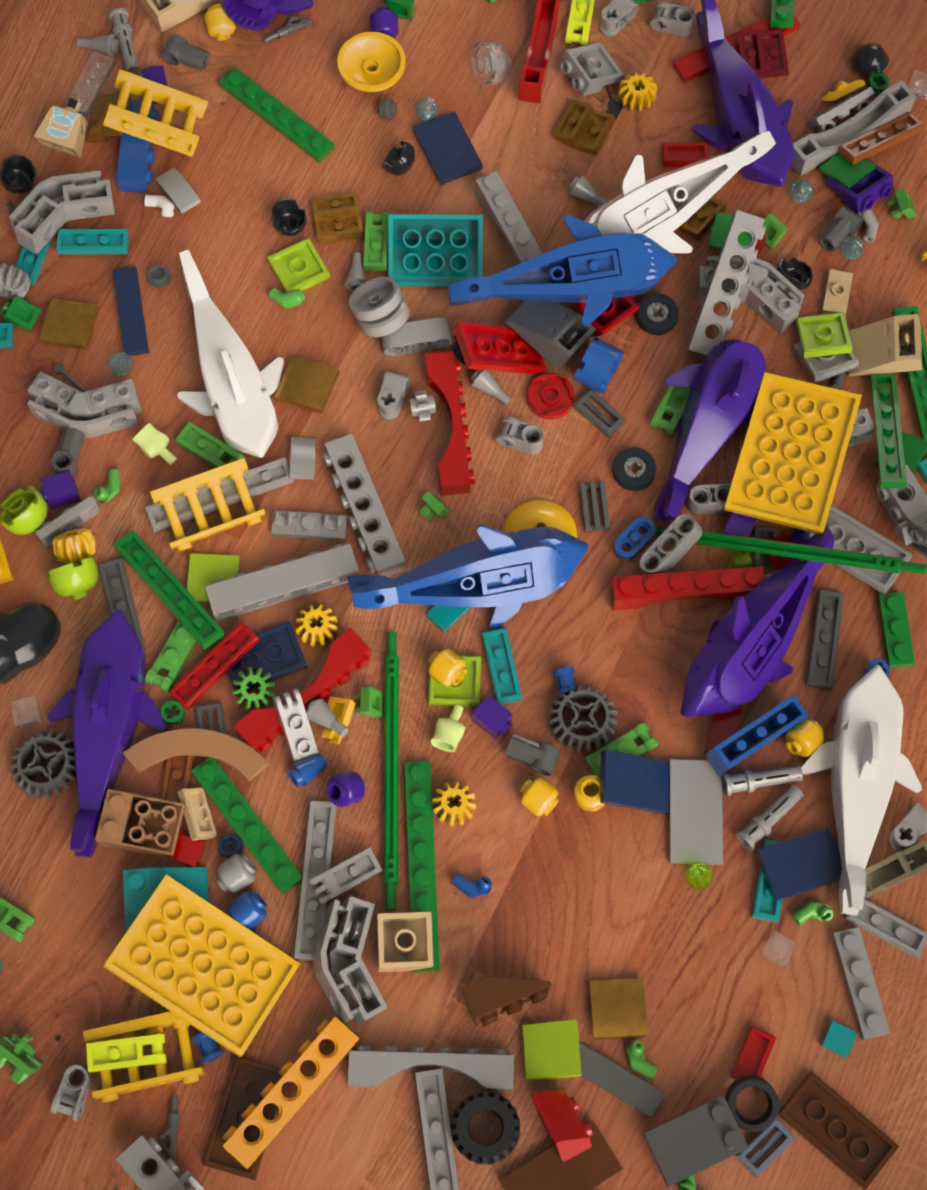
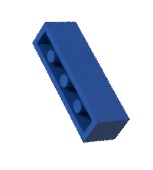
(136, 157)
(756, 735)

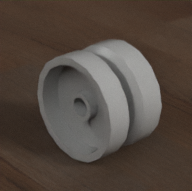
(379, 307)

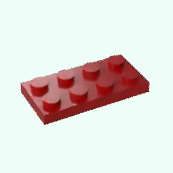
(497, 349)

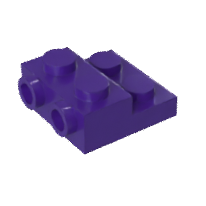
(865, 192)

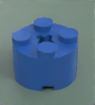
(598, 365)

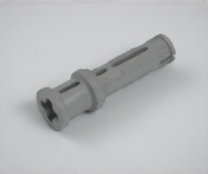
(123, 33)
(748, 779)
(761, 825)

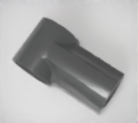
(180, 51)
(842, 225)
(68, 451)
(540, 757)

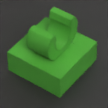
(904, 204)
(774, 230)
(433, 507)
(370, 702)

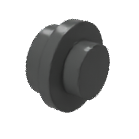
(388, 108)
(158, 276)

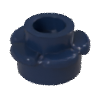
(231, 839)

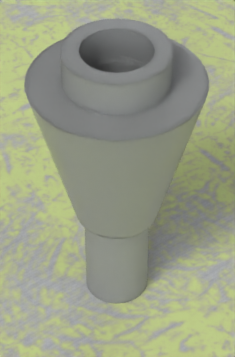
(104, 44)
(584, 190)
(356, 274)
(486, 383)
(321, 714)

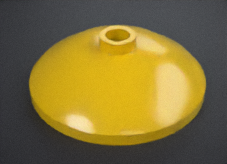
(367, 53)
(540, 513)

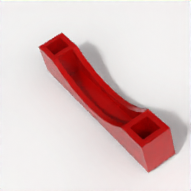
(539, 51)
(453, 467)
(650, 589)
(345, 656)

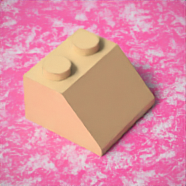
(404, 941)

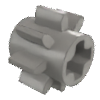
(422, 405)

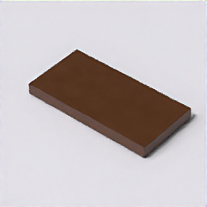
(243, 1088)
(837, 1130)
(578, 1173)

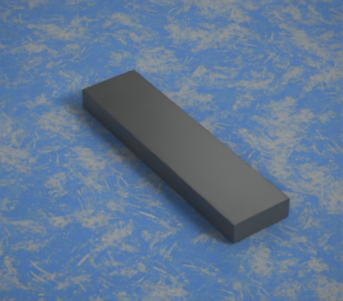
(119, 593)
(825, 639)
(619, 1082)

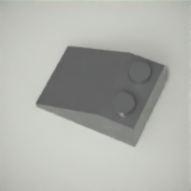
(695, 1141)

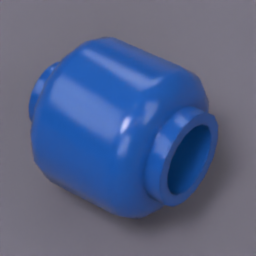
(248, 909)

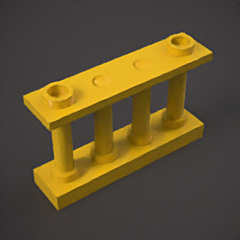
(151, 130)
(188, 488)
(152, 1025)

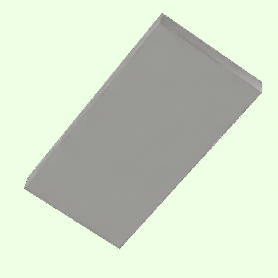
(857, 537)
(695, 813)

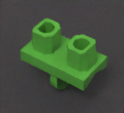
(20, 1054)

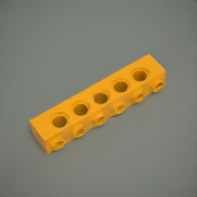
(341, 1040)

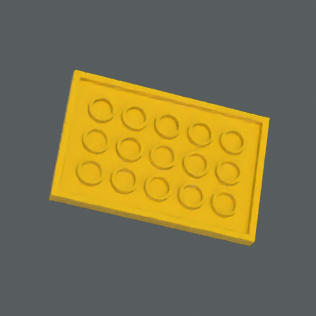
(793, 453)
(202, 965)

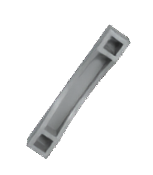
(819, 147)
(503, 211)
(372, 1068)

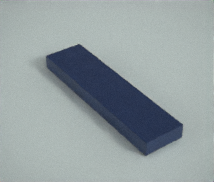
(131, 311)

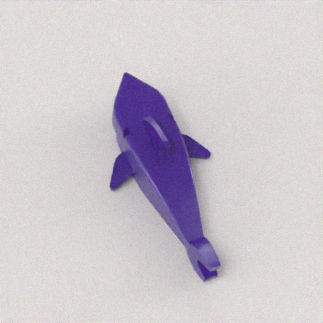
(742, 104)
(752, 637)
(105, 718)

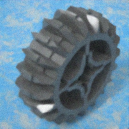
(590, 726)
(35, 768)

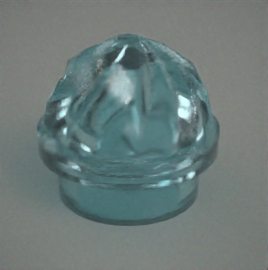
(426, 109)
(801, 190)
(852, 248)
(120, 363)

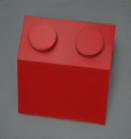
(562, 1123)

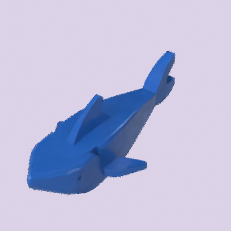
(579, 272)
(488, 572)

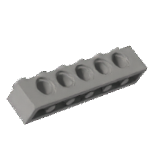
(740, 223)
(346, 450)

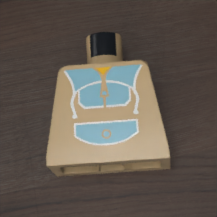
(63, 129)

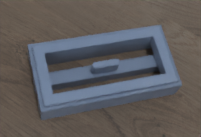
(749, 1163)

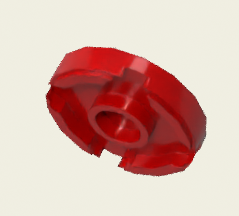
(550, 396)

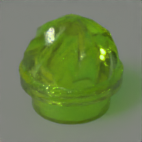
(740, 560)
(699, 876)

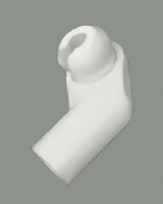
(162, 202)

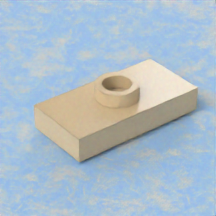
(837, 292)
(197, 814)

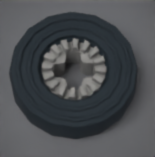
(657, 303)
(642, 460)

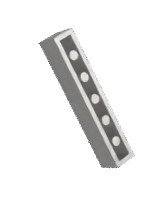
(281, 582)

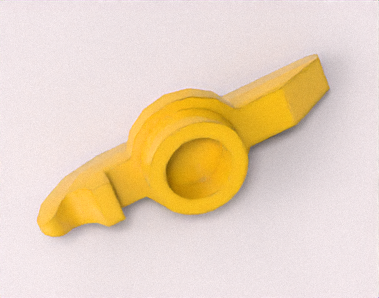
(842, 89)

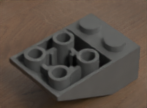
(550, 330)

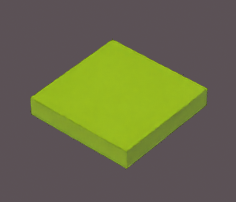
(298, 266)
(824, 335)
(208, 568)
(465, 693)
(552, 1050)

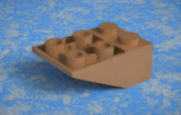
(139, 823)

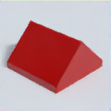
(616, 312)

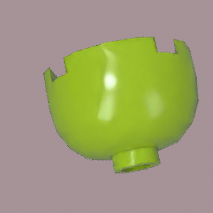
(23, 511)
(74, 578)

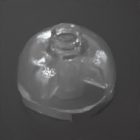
(490, 63)

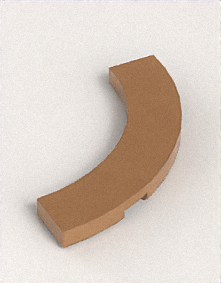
(196, 743)

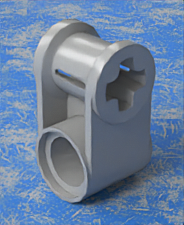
(617, 15)
(675, 19)
(392, 394)
(516, 436)
(912, 826)
(72, 1094)

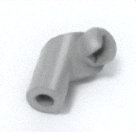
(871, 224)

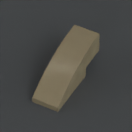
(896, 869)

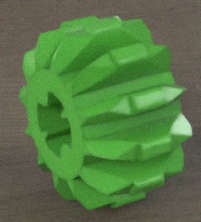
(254, 679)

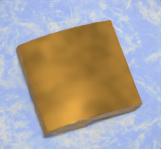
(584, 127)
(97, 131)
(337, 218)
(702, 219)
(69, 323)
(307, 384)
(618, 1009)

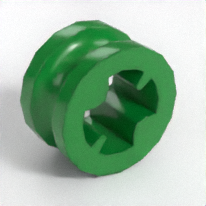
(876, 77)
(168, 706)

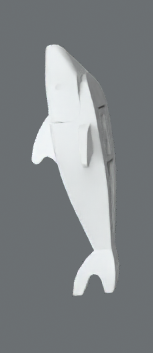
(671, 198)
(234, 385)
(863, 771)

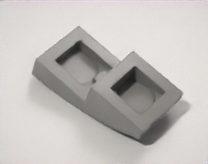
(178, 190)
(302, 458)

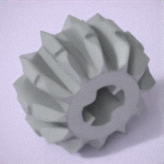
(13, 282)

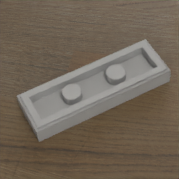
(890, 928)

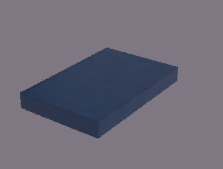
(447, 148)
(275, 653)
(634, 782)
(800, 864)

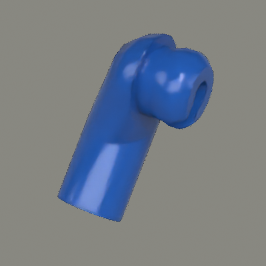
(473, 888)

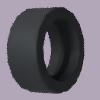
(773, 1103)

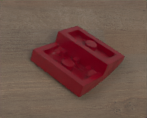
(764, 52)

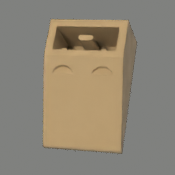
(172, 12)
(888, 346)

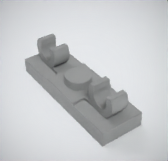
(841, 109)
(309, 525)

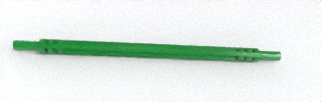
(807, 552)
(391, 771)

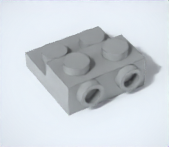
(590, 68)

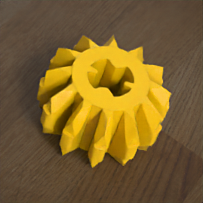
(637, 91)
(74, 545)
(316, 634)
(455, 812)

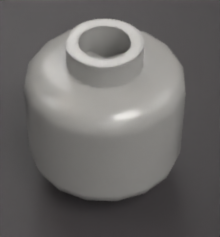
(236, 873)

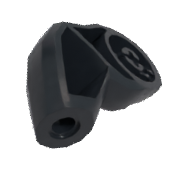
(26, 637)

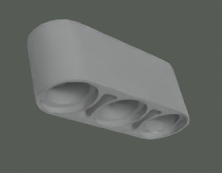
(418, 337)
(710, 495)
(673, 534)

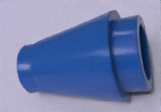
(305, 770)

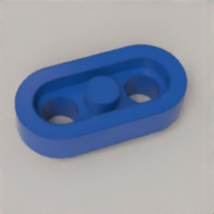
(633, 539)

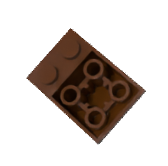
(499, 995)

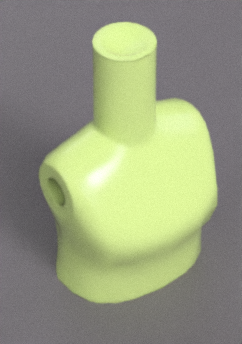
(154, 443)
(449, 731)

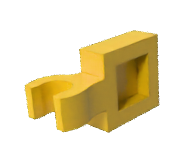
(343, 711)

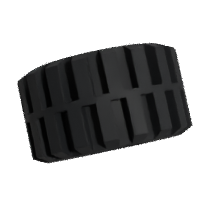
(510, 1127)

